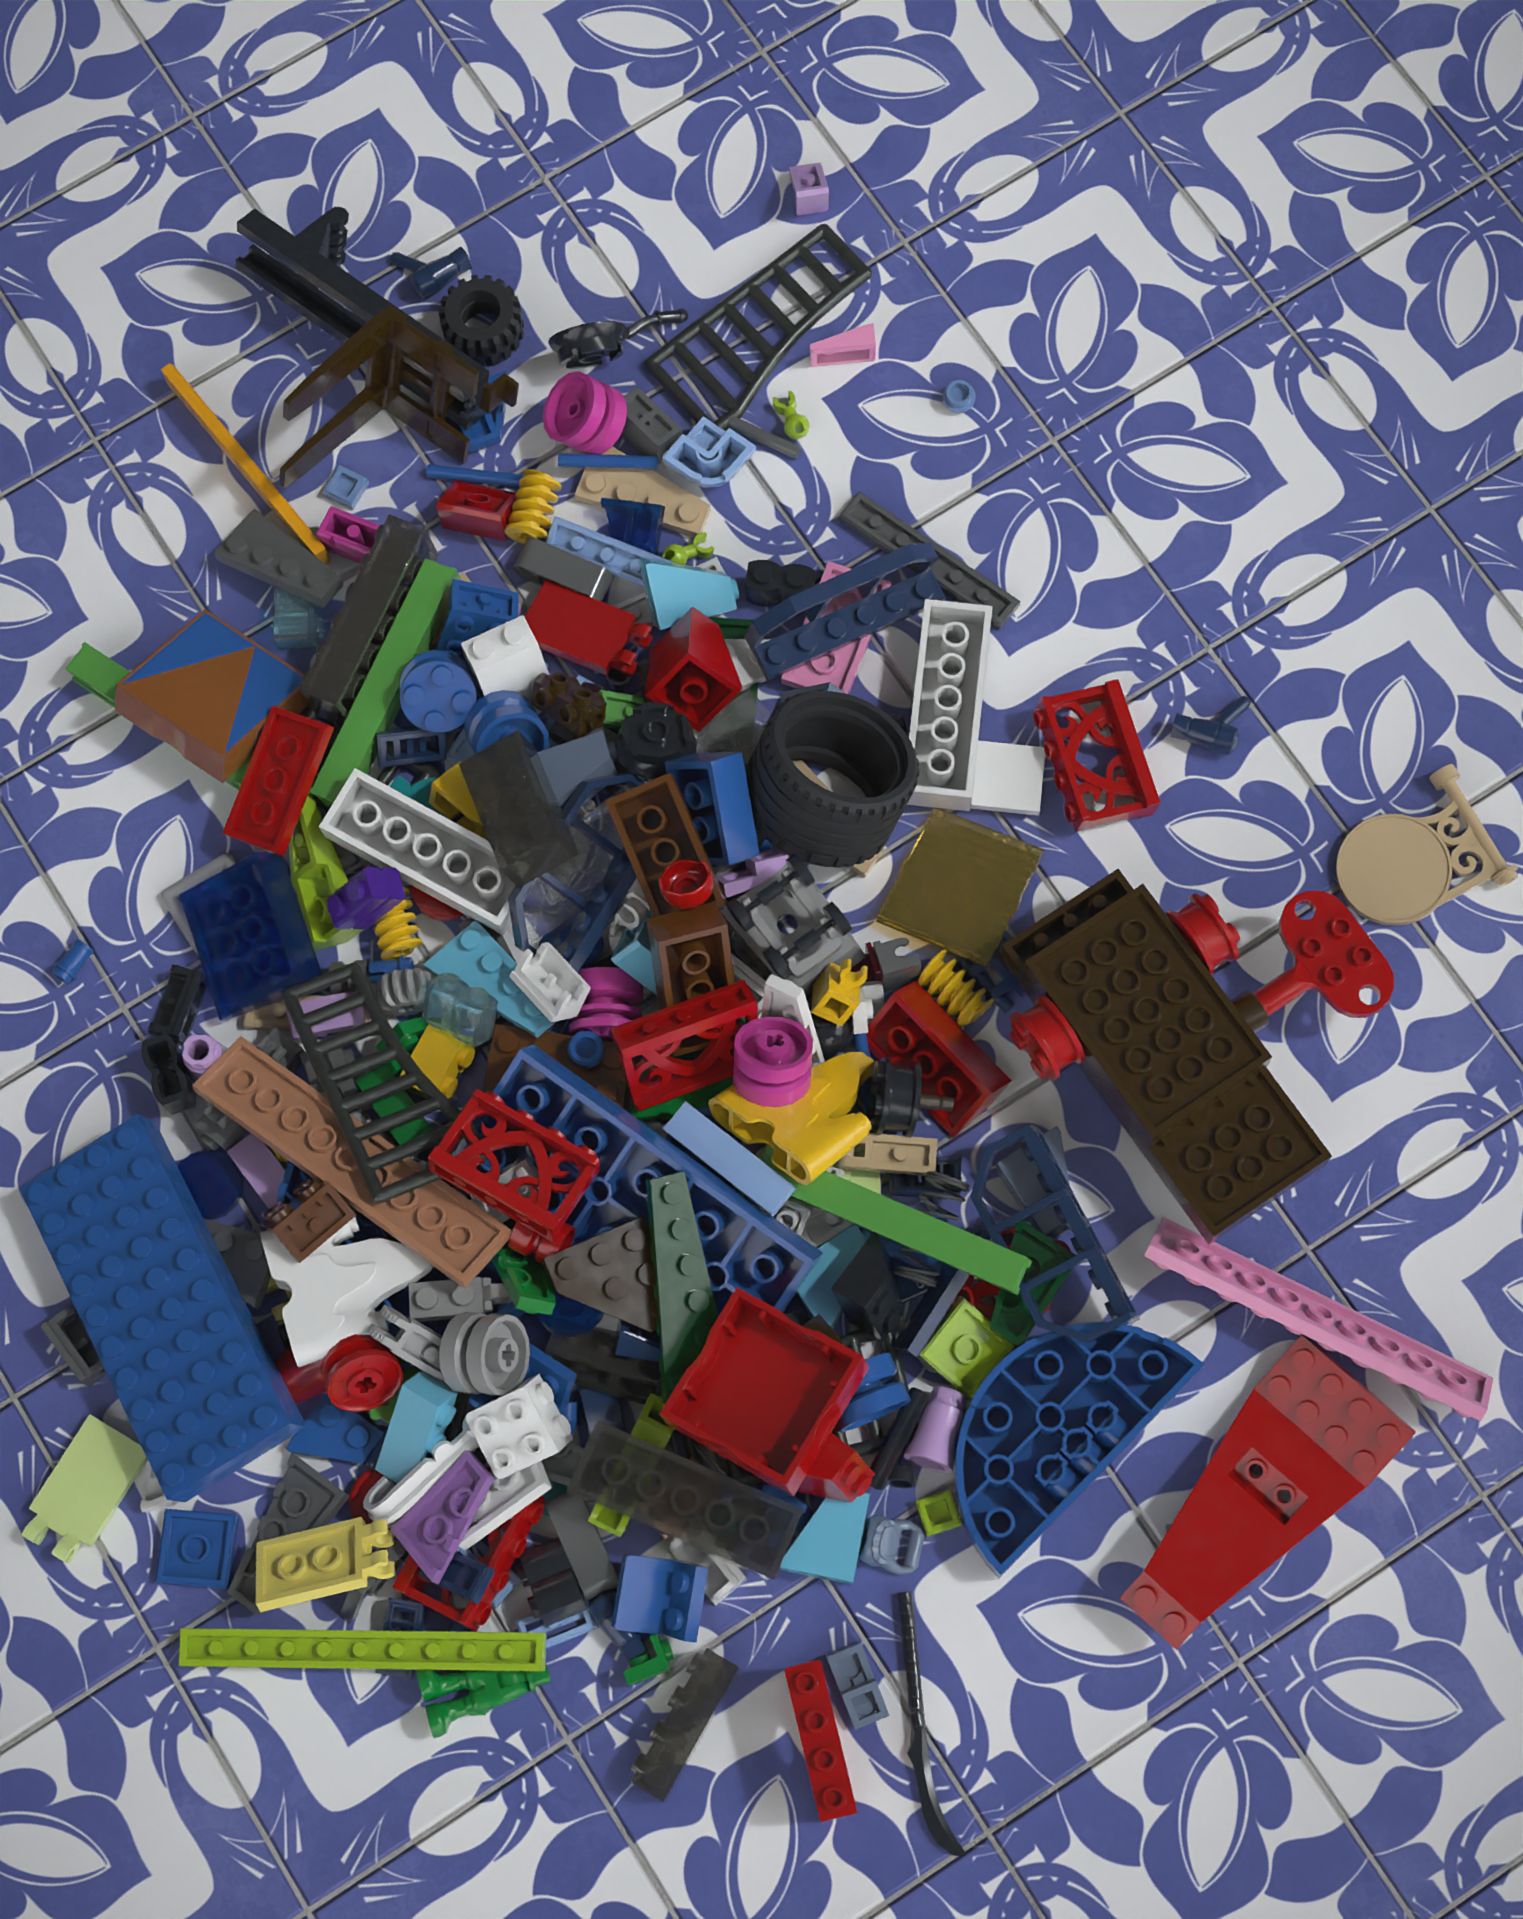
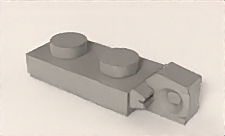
(447, 1299)

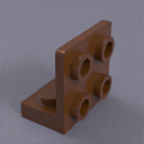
(308, 1218)

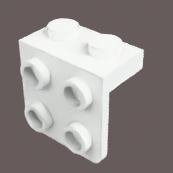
(520, 1428)

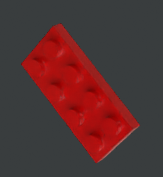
(278, 780)

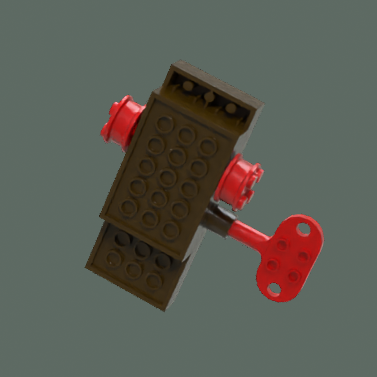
(1168, 1048)

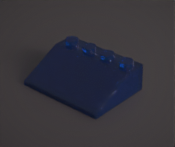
(250, 934)

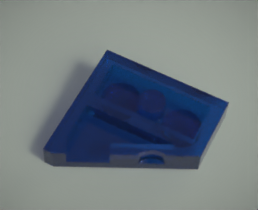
(635, 523)

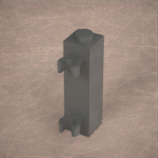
(218, 1128)

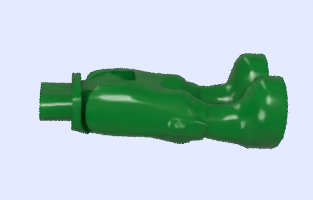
(484, 1689)

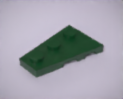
(1011, 1316)

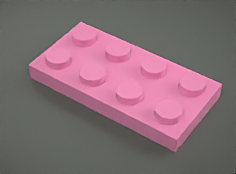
(842, 664)

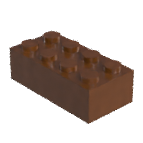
(655, 834)
(690, 959)
(605, 1077)

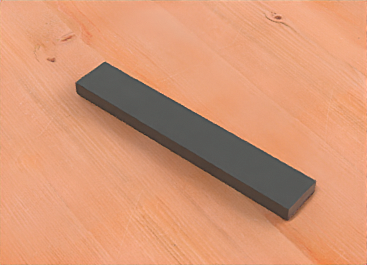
(952, 574)

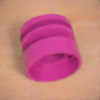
(608, 1001)

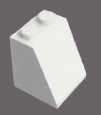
(505, 659)

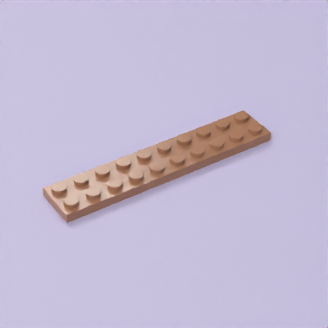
(302, 1128)

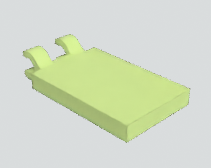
(85, 1487)

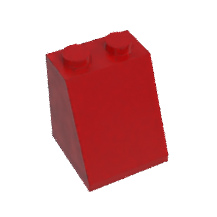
(693, 670)
(837, 1473)

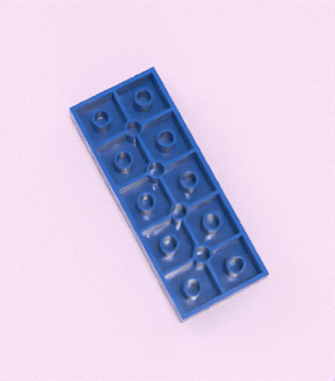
(737, 1237)
(162, 1309)

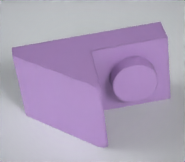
(809, 189)

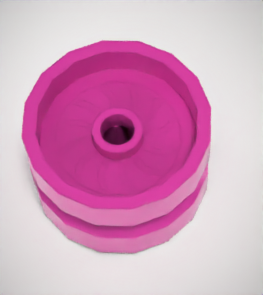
(584, 413)
(772, 1061)

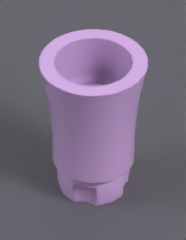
(200, 1054)
(938, 1431)

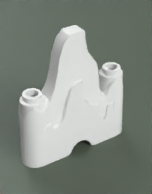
(338, 1287)

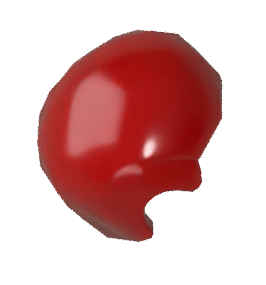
(686, 883)

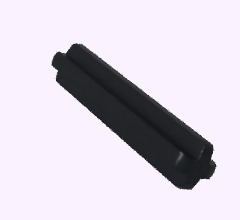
(897, 1438)

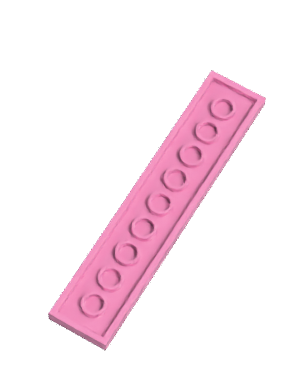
(1321, 1318)

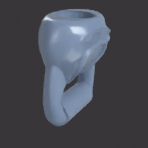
(881, 1543)

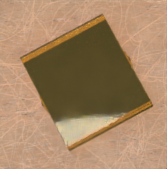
(960, 886)

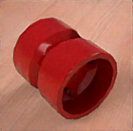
(529, 1242)

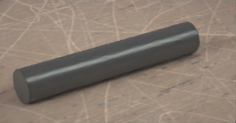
(764, 437)

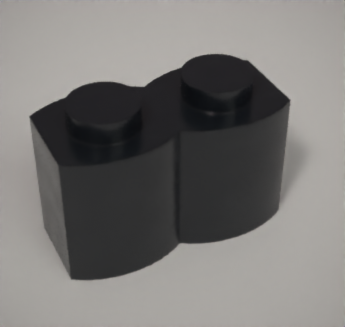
(771, 584)
(168, 1072)
(551, 1582)

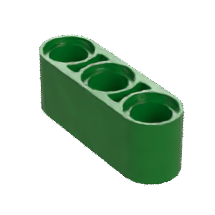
(393, 1104)

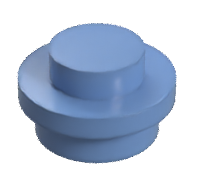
(959, 396)

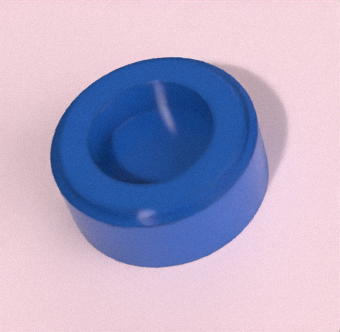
(586, 1049)

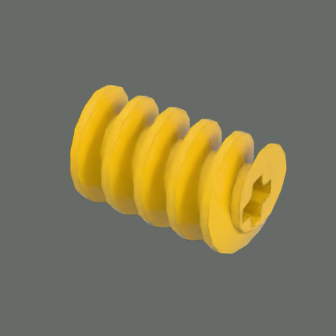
(532, 506)
(396, 933)
(953, 990)

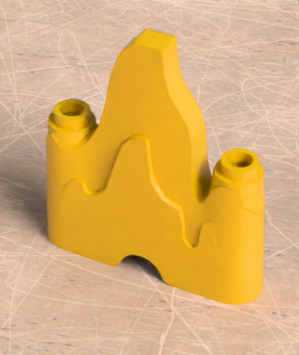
(811, 1131)

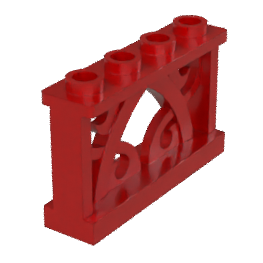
(1131, 758)
(673, 1076)
(528, 1211)
(500, 1558)
(820, 1741)

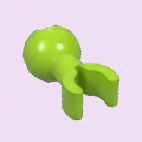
(796, 425)
(680, 554)

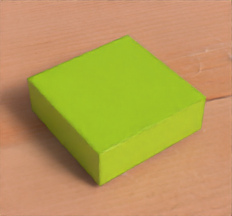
(938, 1513)

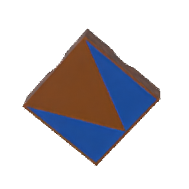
(209, 694)

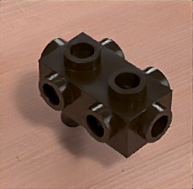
(568, 703)

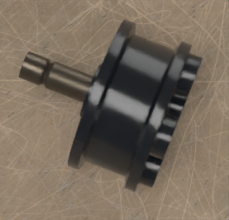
(899, 1097)

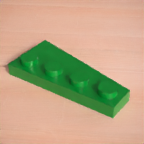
(525, 1280)

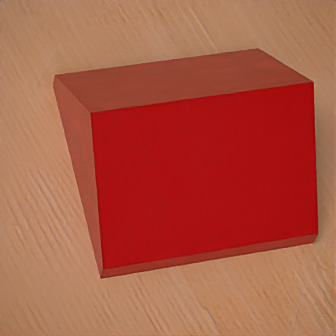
(476, 510)

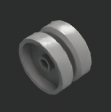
(484, 1353)

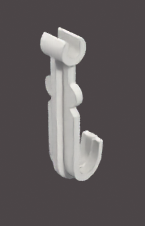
(394, 1500)

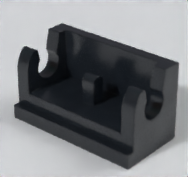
(179, 1004)

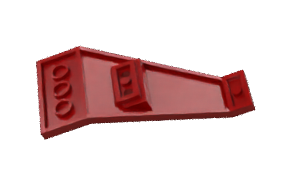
(1311, 1435)

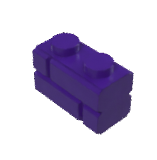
(366, 898)

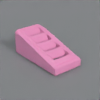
(845, 348)

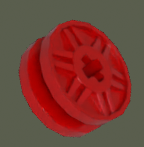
(360, 1373)

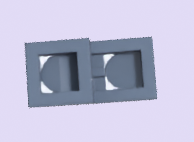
(857, 1685)

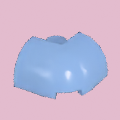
(708, 454)

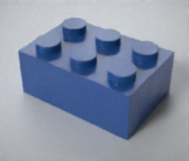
(719, 803)

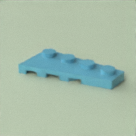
(486, 965)

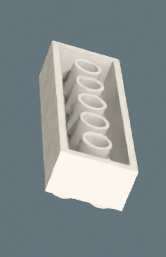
(949, 702)
(423, 848)

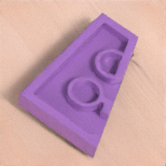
(443, 1515)

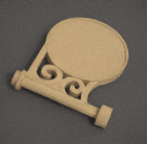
(1400, 867)

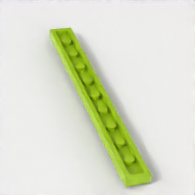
(363, 1649)

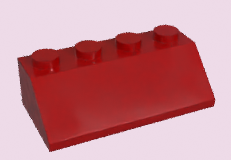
(952, 1064)

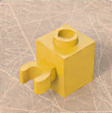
(837, 992)

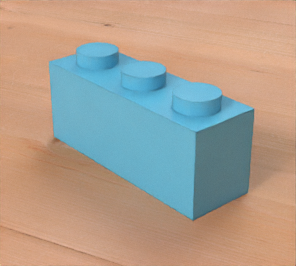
(416, 1425)

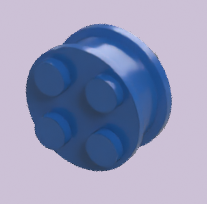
(437, 690)

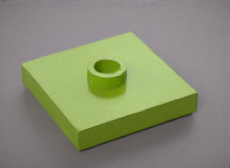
(964, 1348)

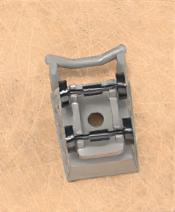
(798, 956)

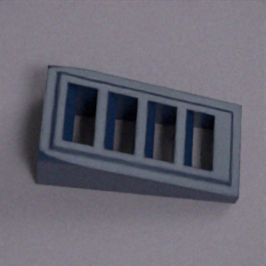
(434, 753)
(945, 1163)
(636, 1342)
(420, 1612)

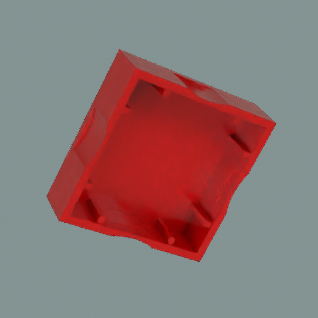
(765, 1391)

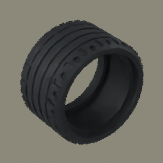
(851, 739)

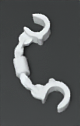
(625, 918)

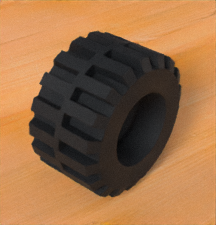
(482, 297)

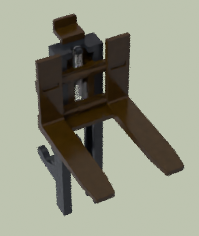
(391, 341)

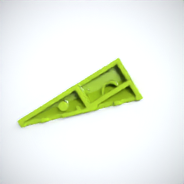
(315, 877)

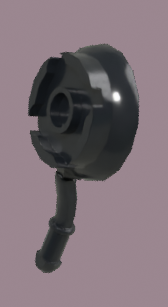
(591, 342)
(653, 735)

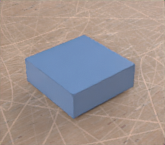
(346, 487)

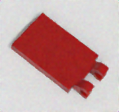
(585, 629)

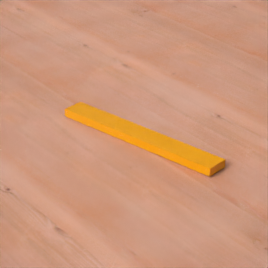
(244, 463)

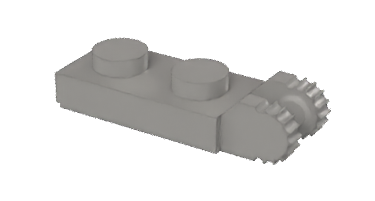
(412, 1343)

